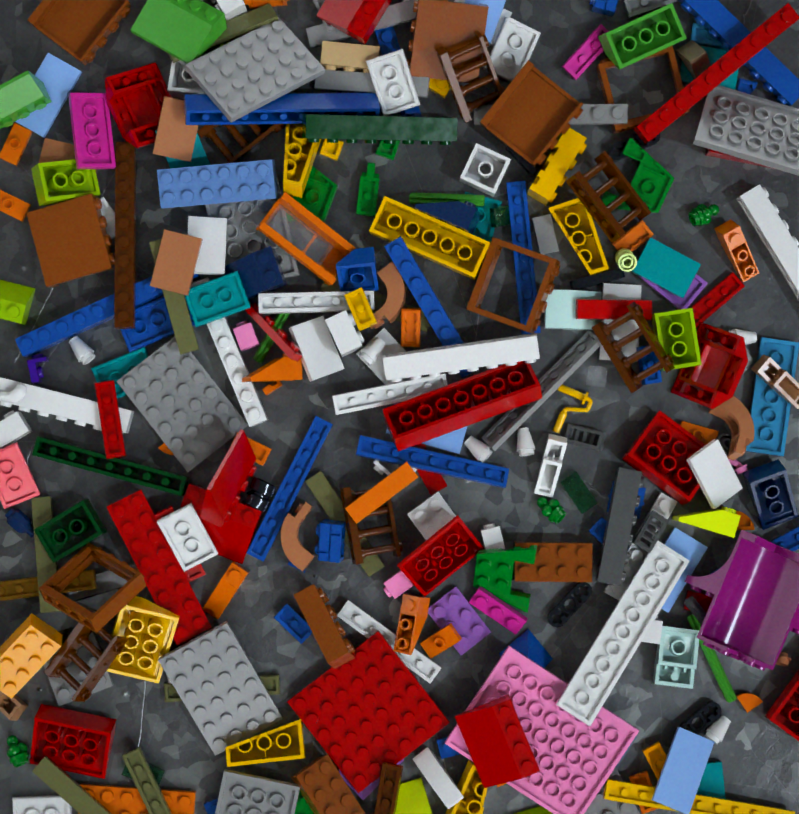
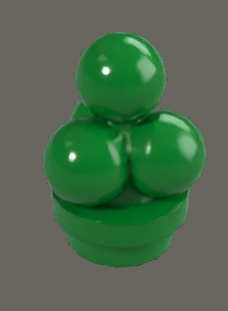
(702, 214)
(551, 509)
(17, 752)

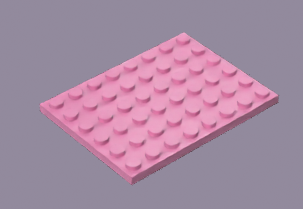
(569, 753)

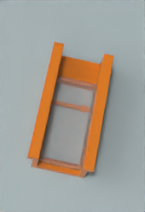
(305, 237)

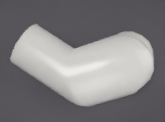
(14, 396)

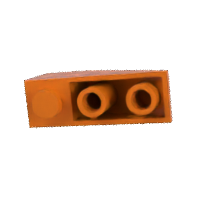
(737, 249)
(411, 621)

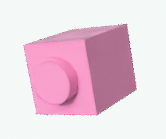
(246, 335)
(397, 584)

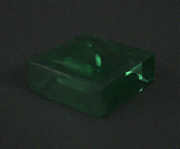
(499, 216)

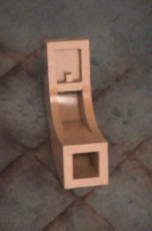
(395, 295)
(740, 424)
(290, 540)

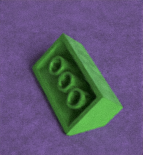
(643, 36)
(21, 97)

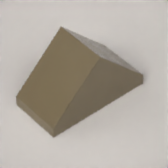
(694, 58)

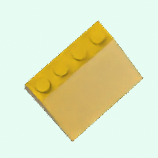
(149, 637)

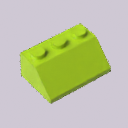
(15, 302)
(678, 336)

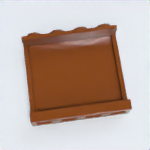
(79, 24)
(446, 26)
(531, 114)
(71, 240)

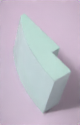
(562, 310)
(676, 657)

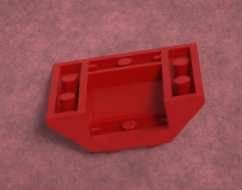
(136, 102)
(722, 362)

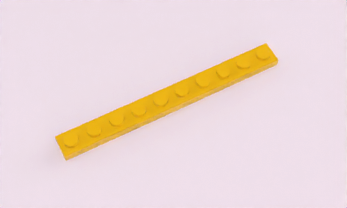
(702, 804)

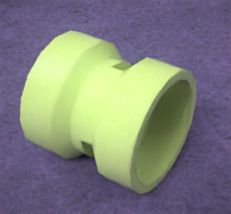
(622, 256)

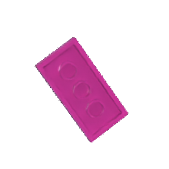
(91, 131)

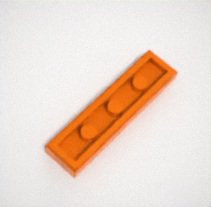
(381, 492)

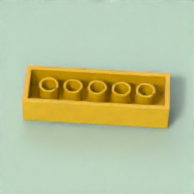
(430, 237)

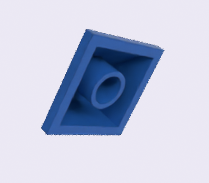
(358, 270)
(531, 648)

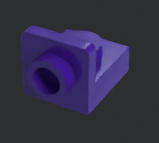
(36, 371)

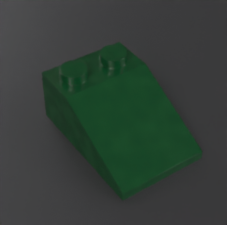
(70, 530)

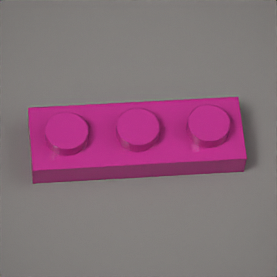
(585, 54)
(498, 610)

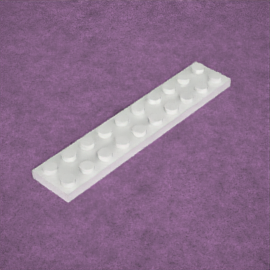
(622, 633)

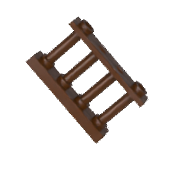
(452, 76)
(210, 132)
(594, 204)
(624, 363)
(355, 534)
(69, 652)

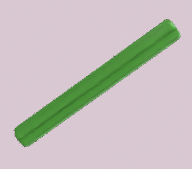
(715, 664)

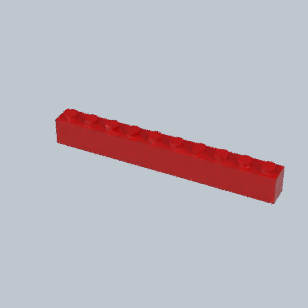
(716, 73)

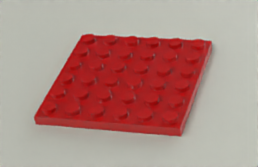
(368, 711)

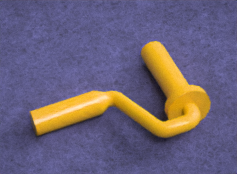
(563, 414)

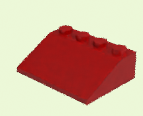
(354, 17)
(662, 455)
(229, 481)
(234, 536)
(440, 556)
(73, 740)
(497, 742)

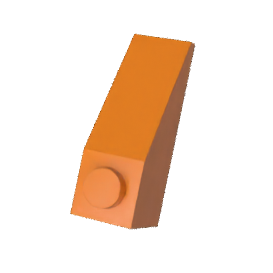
(277, 370)
(225, 590)

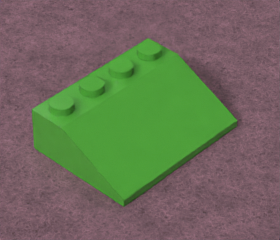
(180, 26)

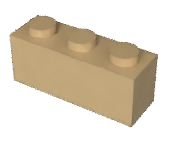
(347, 56)

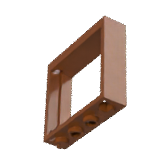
(607, 94)
(485, 276)
(73, 568)

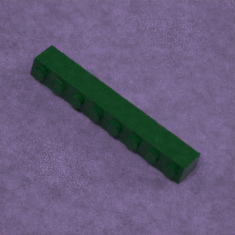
(379, 128)
(114, 467)

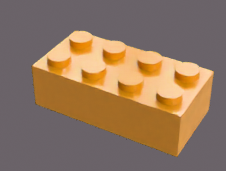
(26, 653)

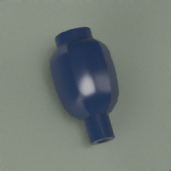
(19, 521)

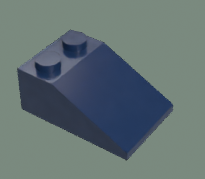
(458, 214)
(259, 272)
(771, 494)

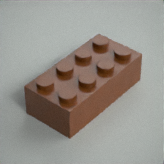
(556, 562)
(323, 624)
(325, 788)

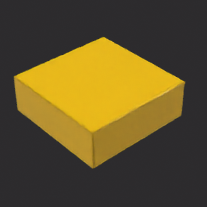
(331, 150)

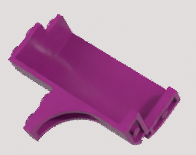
(751, 602)

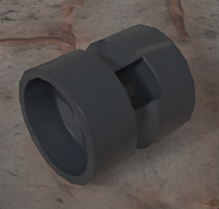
(259, 494)

